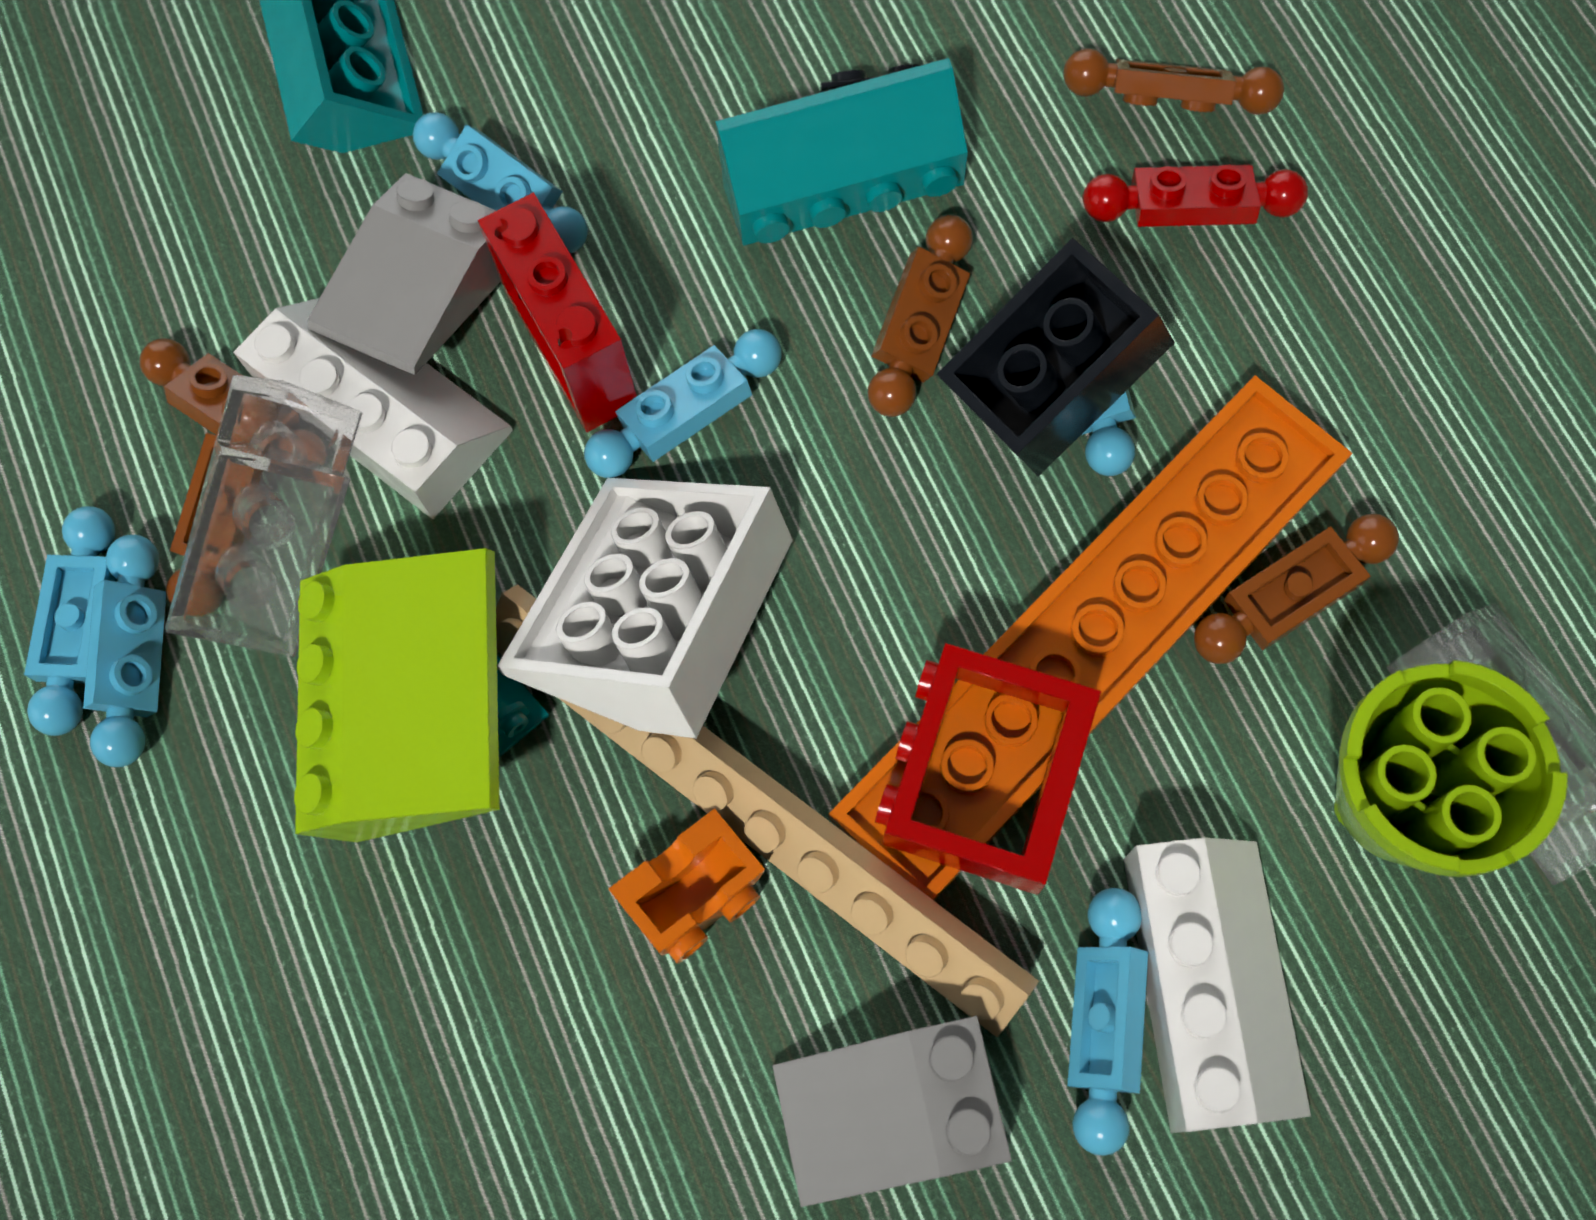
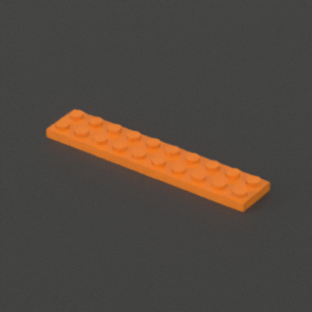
(1109, 619)

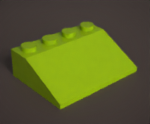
(397, 696)

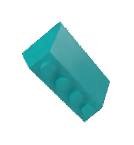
(342, 72)
(843, 152)

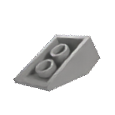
(408, 275)
(891, 1112)

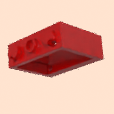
(559, 311)
(917, 743)

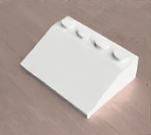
(652, 601)

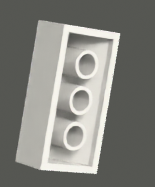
(413, 430)
(1215, 985)

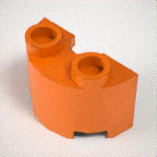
(691, 887)

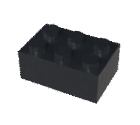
(1057, 356)

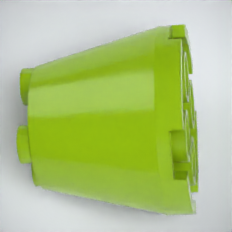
(1449, 771)

